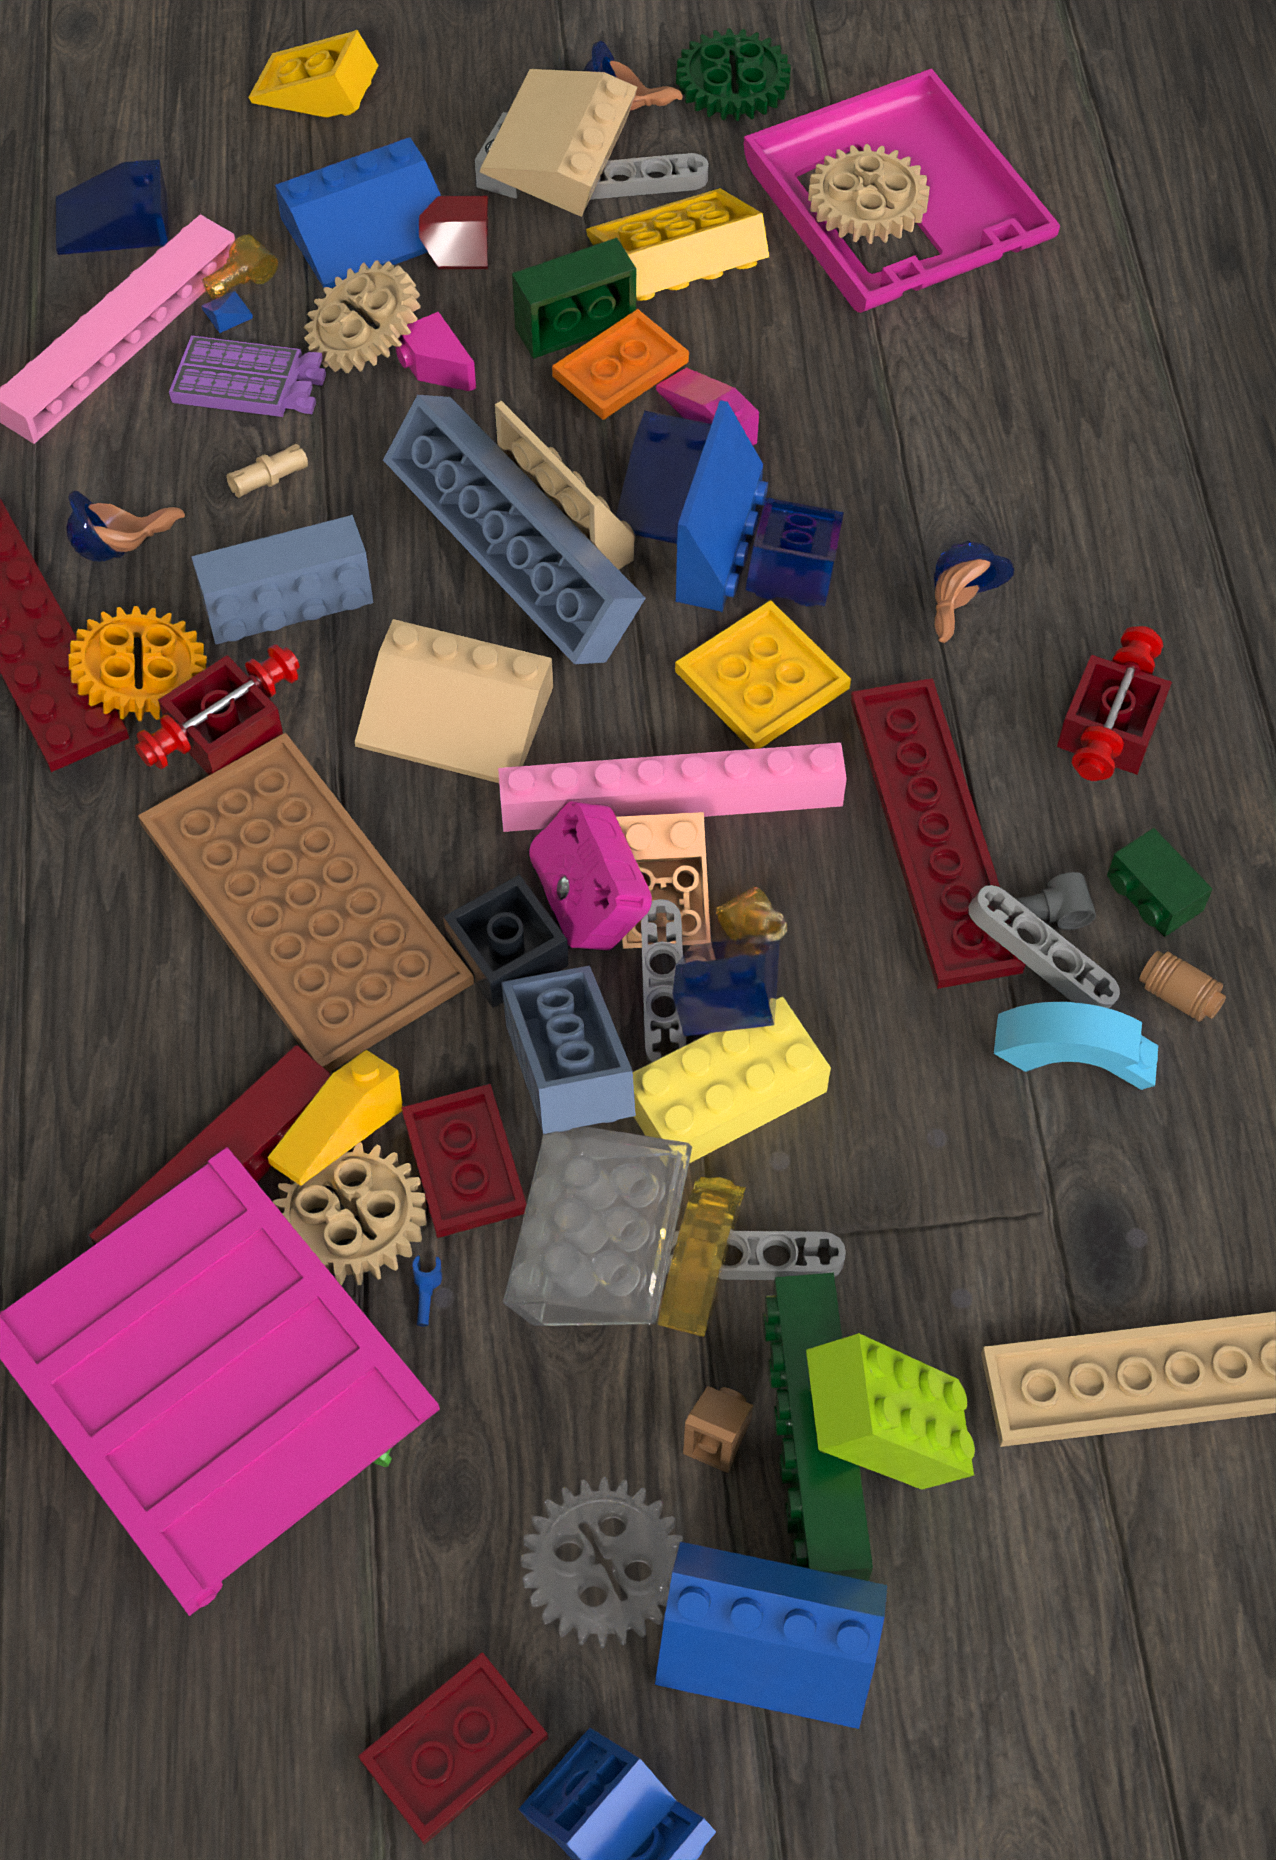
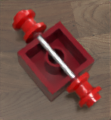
(1116, 708)
(220, 712)

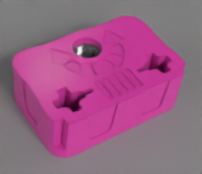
(590, 876)

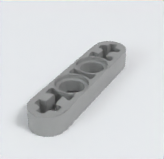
(641, 184)
(1047, 945)
(656, 984)
(755, 1267)

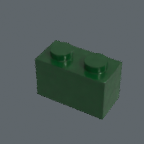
(1158, 882)

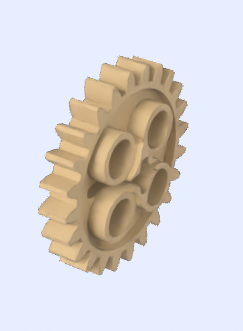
(868, 193)
(380, 296)
(384, 1189)

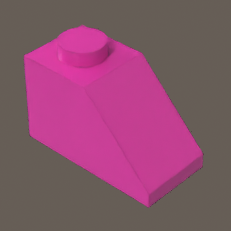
(436, 354)

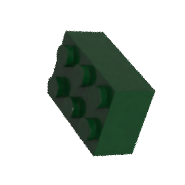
(573, 297)

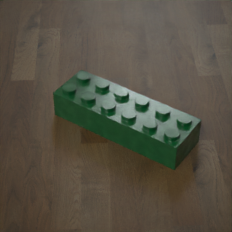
(824, 1491)

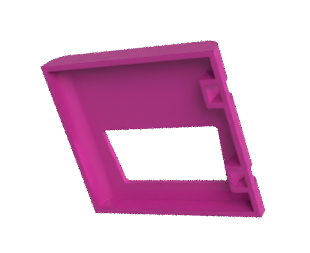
(974, 200)

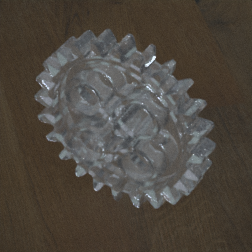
(563, 1582)

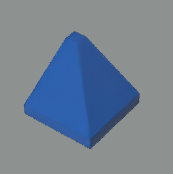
(227, 311)

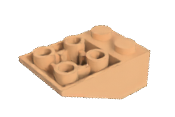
(674, 865)

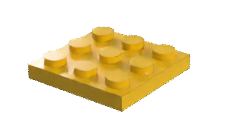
(762, 675)

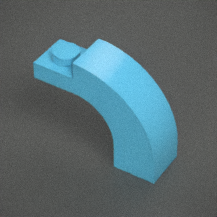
(1076, 1033)

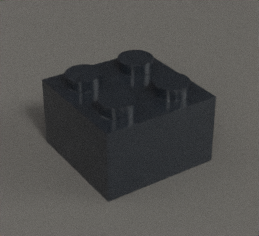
(505, 938)

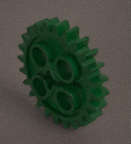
(759, 74)

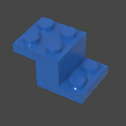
(613, 1808)

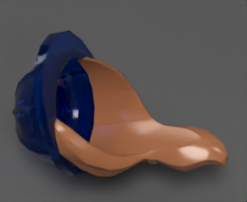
(603, 61)
(108, 532)
(961, 574)

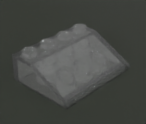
(597, 1228)

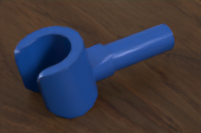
(426, 1284)

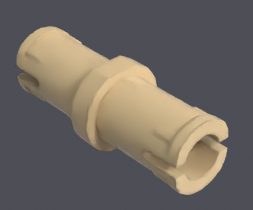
(267, 470)

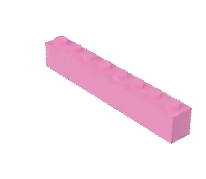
(113, 330)
(678, 784)

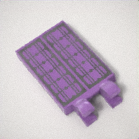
(246, 377)

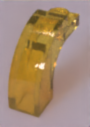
(700, 1255)

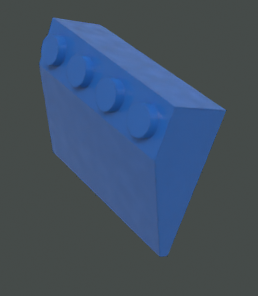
(359, 210)
(719, 514)
(770, 1634)

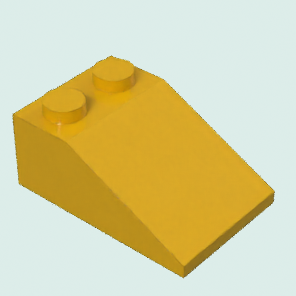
(318, 77)

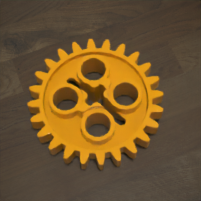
(105, 661)

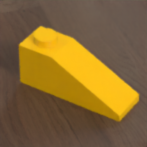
(340, 1116)

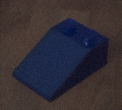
(114, 210)
(660, 474)
(794, 552)
(727, 985)

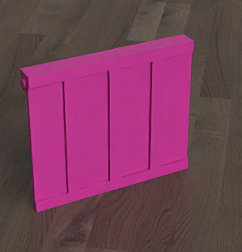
(209, 1376)

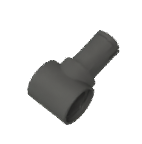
(1063, 901)

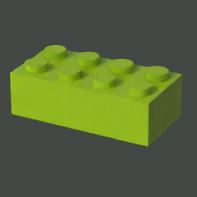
(889, 1412)

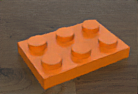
(620, 364)

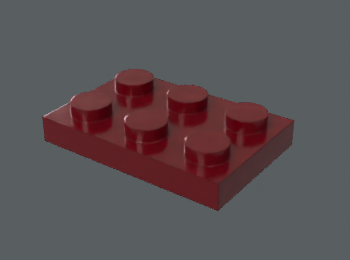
(464, 1160)
(453, 1747)

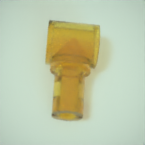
(246, 262)
(751, 915)

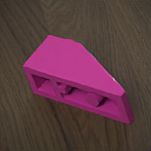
(698, 397)

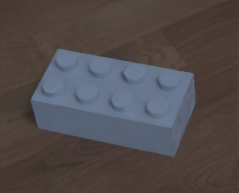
(283, 579)
(568, 1050)

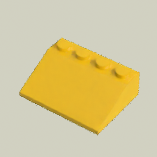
(687, 240)

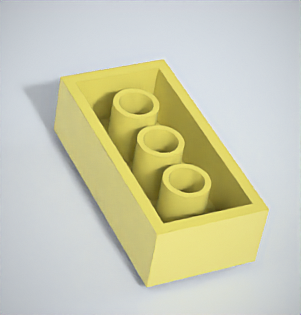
(729, 1083)

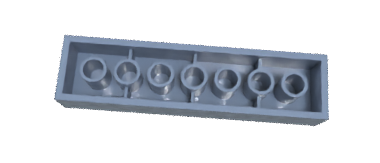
(513, 530)

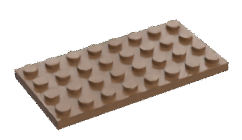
(305, 902)

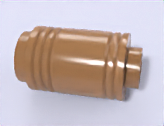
(1182, 985)

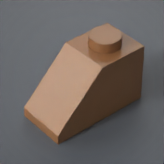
(717, 1427)

